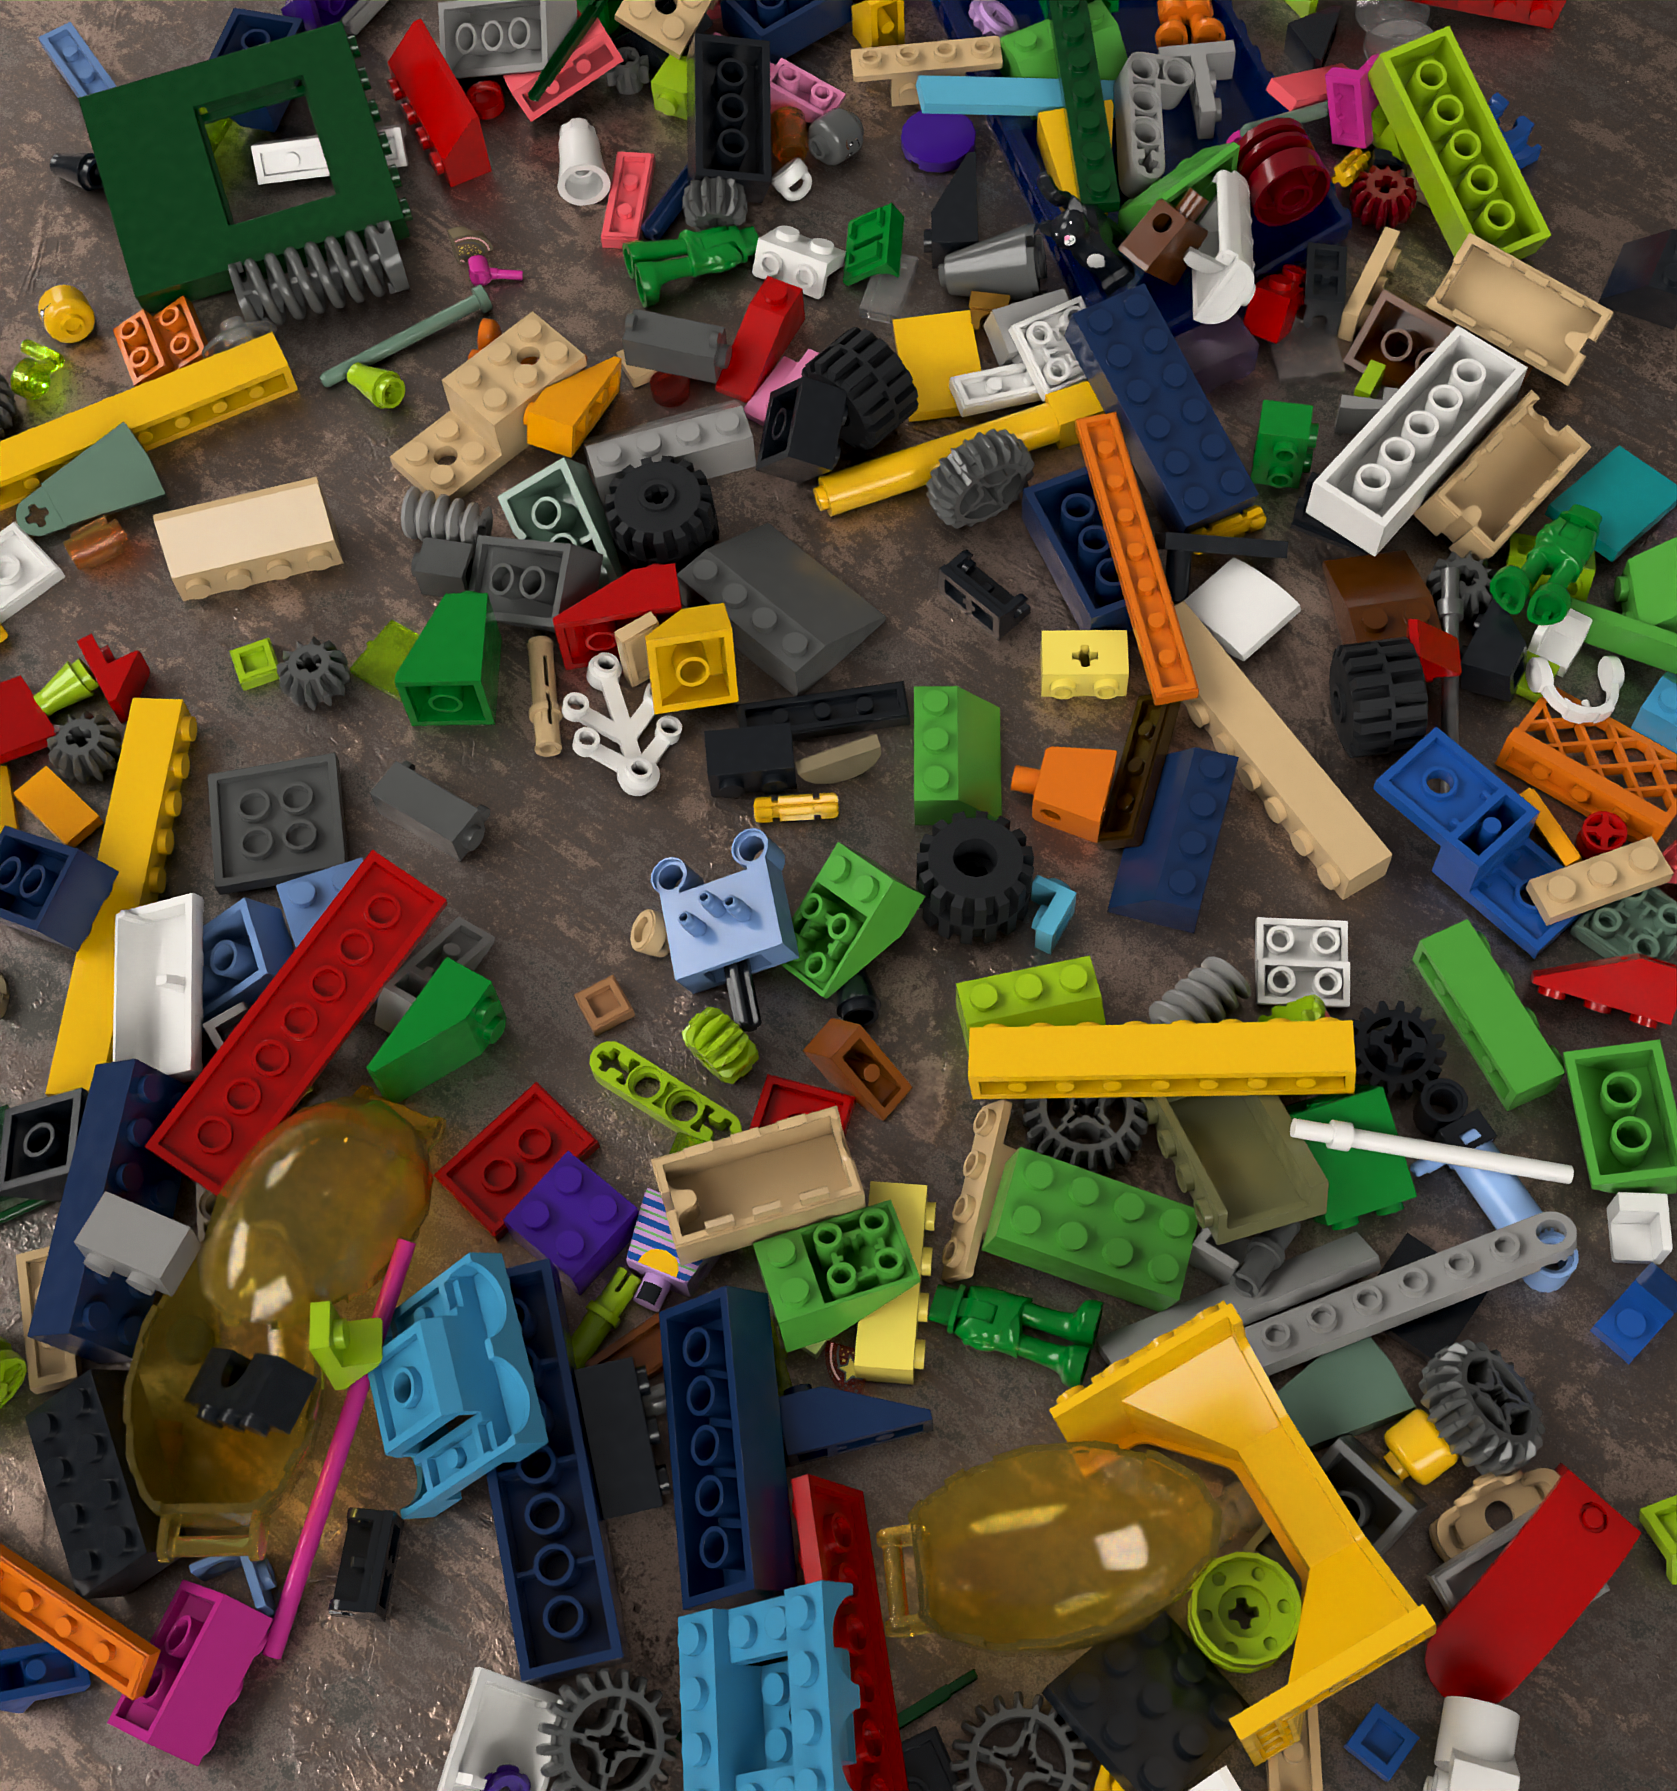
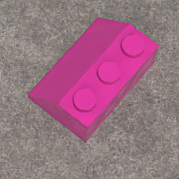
(199, 1672)

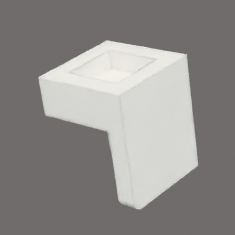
(1561, 640)
(1639, 1228)

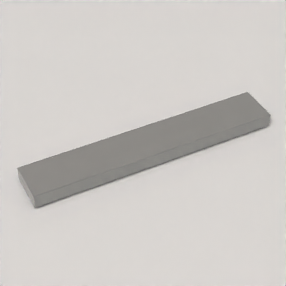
(1291, 1284)

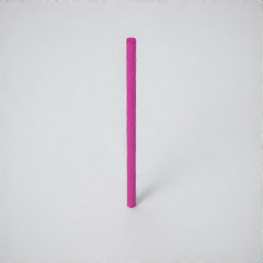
(334, 1464)

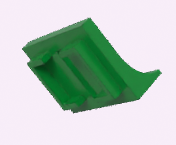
(874, 244)

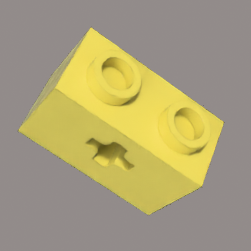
(1084, 663)

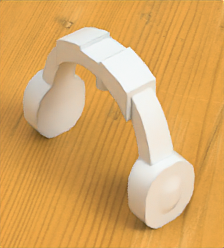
(1611, 678)

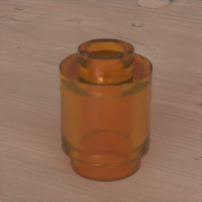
(789, 134)
(96, 543)

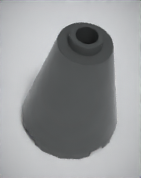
(999, 265)

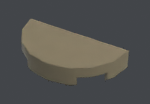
(840, 762)

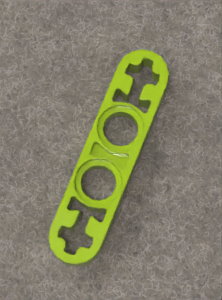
(662, 1103)

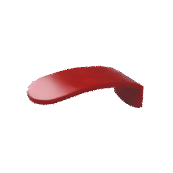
(1529, 1594)

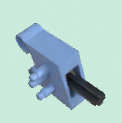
(728, 925)

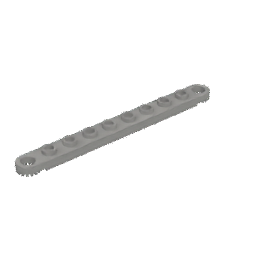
(1409, 1292)

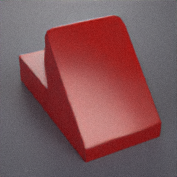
(1436, 650)
(118, 678)

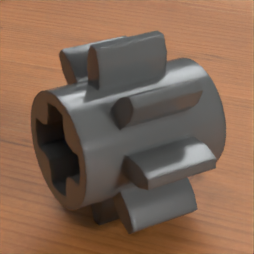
(630, 73)

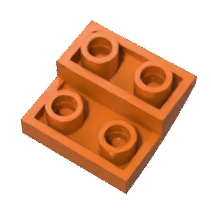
(161, 342)

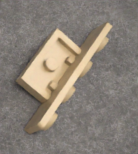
(936, 58)
(981, 1183)

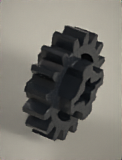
(1413, 1045)

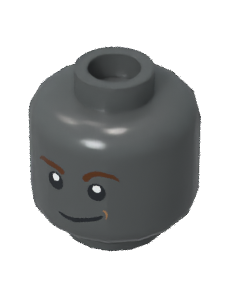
(835, 136)

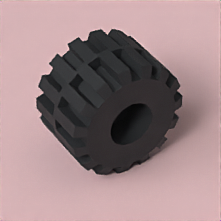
(875, 384)
(667, 508)
(1378, 697)
(974, 877)

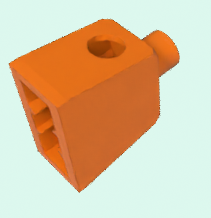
(1069, 789)

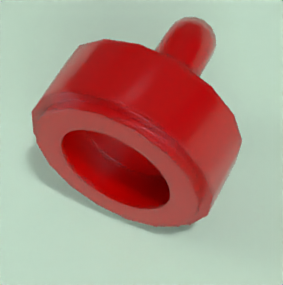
(486, 99)

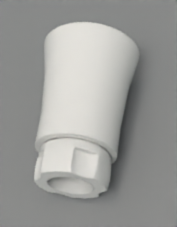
(582, 169)

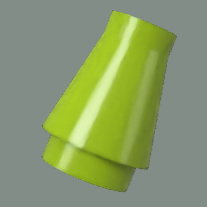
(379, 385)
(68, 686)

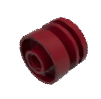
(1282, 171)

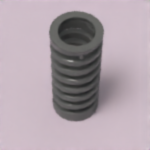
(381, 248)

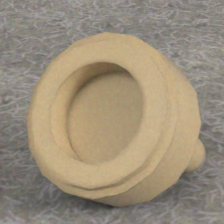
(650, 934)

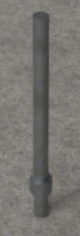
(1450, 611)

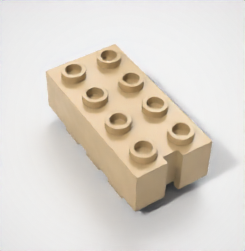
(1519, 309)
(1501, 481)
(758, 1184)

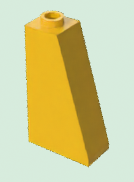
(1055, 149)

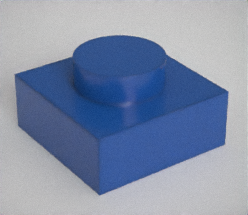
(1381, 1742)

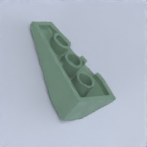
(562, 508)

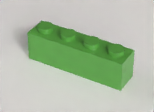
(1489, 1014)

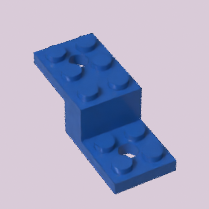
(1480, 834)

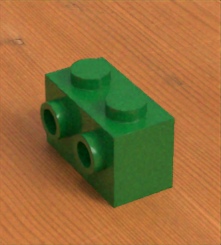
(1283, 444)

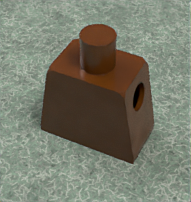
(1165, 236)

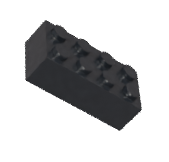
(729, 112)
(90, 1488)

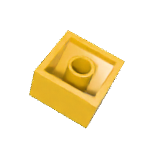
(692, 660)

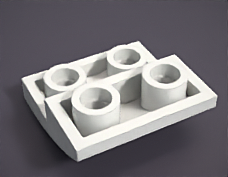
(1242, 608)
(1301, 960)

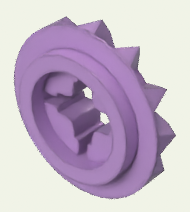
(992, 18)

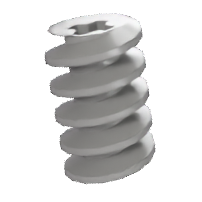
(436, 519)
(1202, 994)

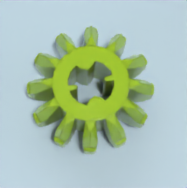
(720, 1045)

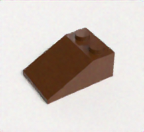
(1377, 596)

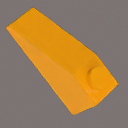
(572, 407)

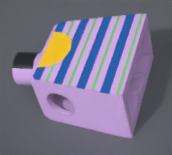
(656, 1260)

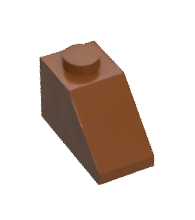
(857, 1067)

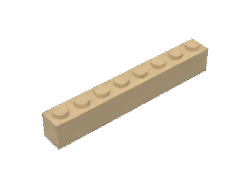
(1279, 767)

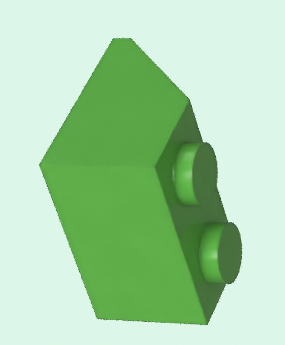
(1650, 586)

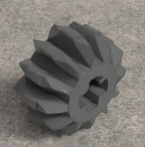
(714, 203)
(1473, 583)
(313, 673)
(85, 747)

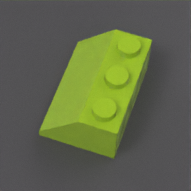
(1049, 993)

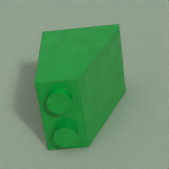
(453, 665)
(1358, 1177)

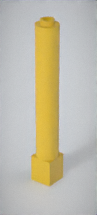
(912, 466)

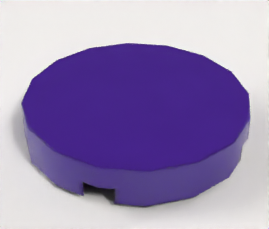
(937, 140)

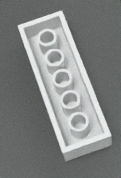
(1415, 440)

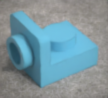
(1055, 911)

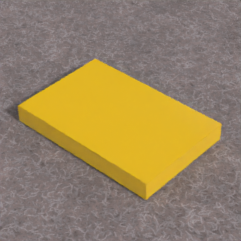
(933, 352)

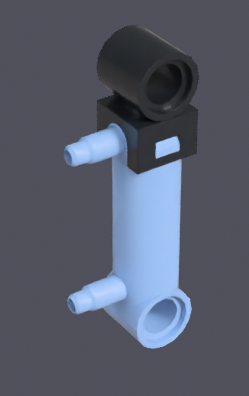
(1498, 1194)

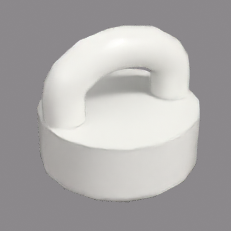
(789, 175)

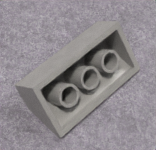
(502, 35)
(711, 438)

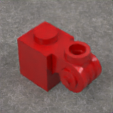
(1276, 304)

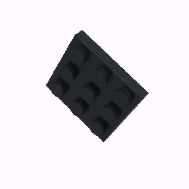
(1149, 1707)

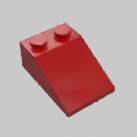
(591, 623)

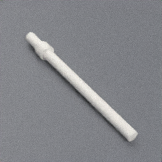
(1343, 1136)

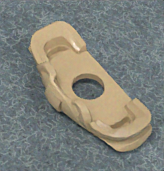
(1466, 1522)

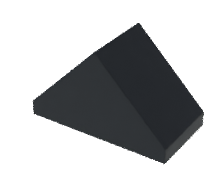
(1311, 38)

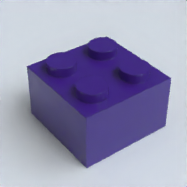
(573, 1222)

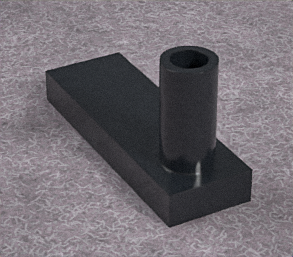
(1180, 549)

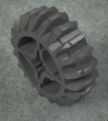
(980, 478)
(1106, 1142)
(1482, 1408)
(610, 1722)
(997, 1756)

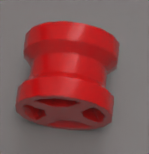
(1607, 828)

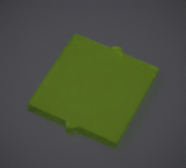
(384, 657)

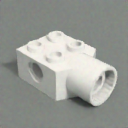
(1475, 1747)

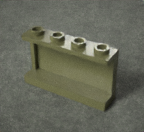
(1238, 1162)

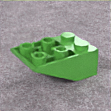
(848, 919)
(835, 1273)

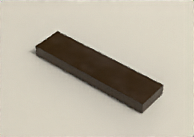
(1138, 774)

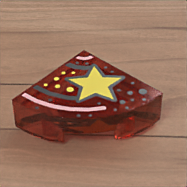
(841, 1368)

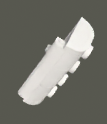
(1225, 259)
(160, 986)
(497, 1730)

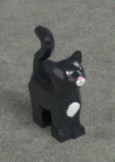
(1088, 235)

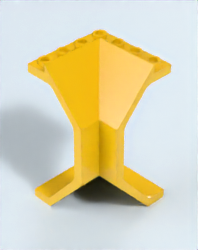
(1213, 1402)

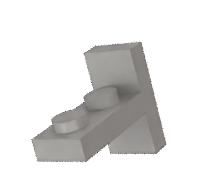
(1210, 63)

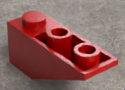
(1625, 982)

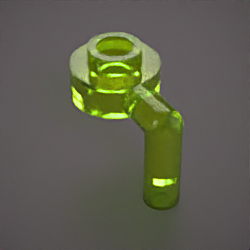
(30, 377)

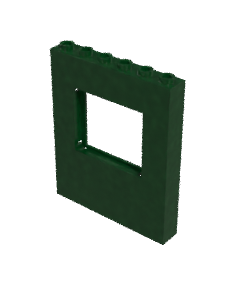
(169, 187)

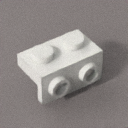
(797, 259)

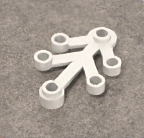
(620, 728)

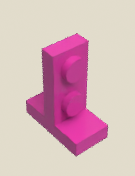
(1351, 105)

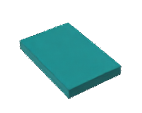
(1626, 496)

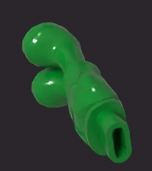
(707, 251)
(1559, 551)
(994, 1321)

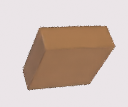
(604, 1005)

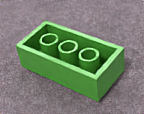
(1091, 1230)

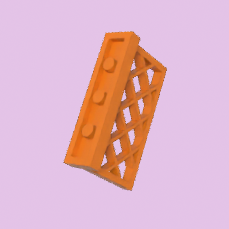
(1586, 786)

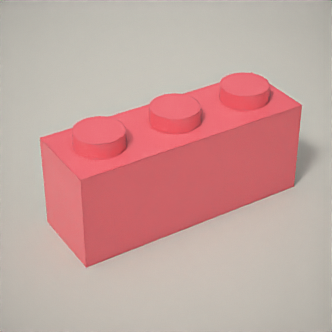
(589, 61)

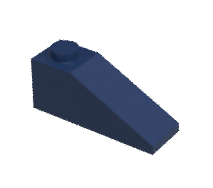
(835, 1422)

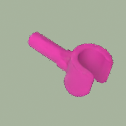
(482, 274)

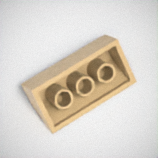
(249, 539)

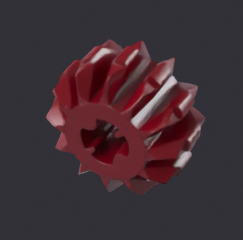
(1383, 197)

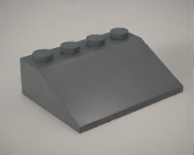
(781, 605)

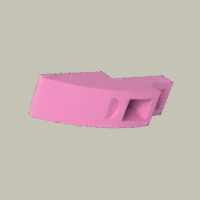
(801, 90)

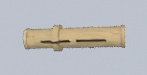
(545, 710)

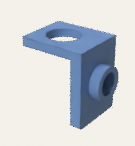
(258, 1574)

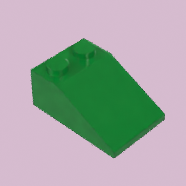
(439, 1032)

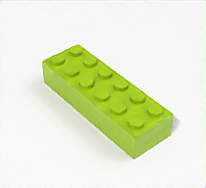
(1456, 146)

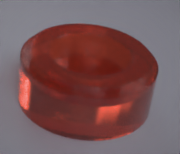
(669, 389)

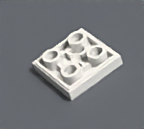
(1046, 350)

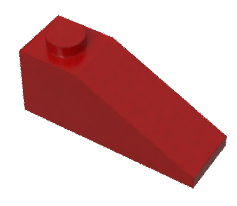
(762, 338)

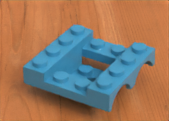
(453, 1355)
(772, 1722)

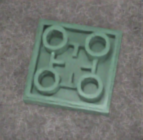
(1631, 925)

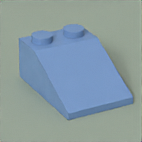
(242, 955)

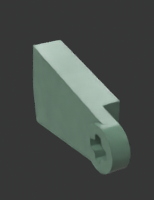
(96, 483)
(1345, 1394)

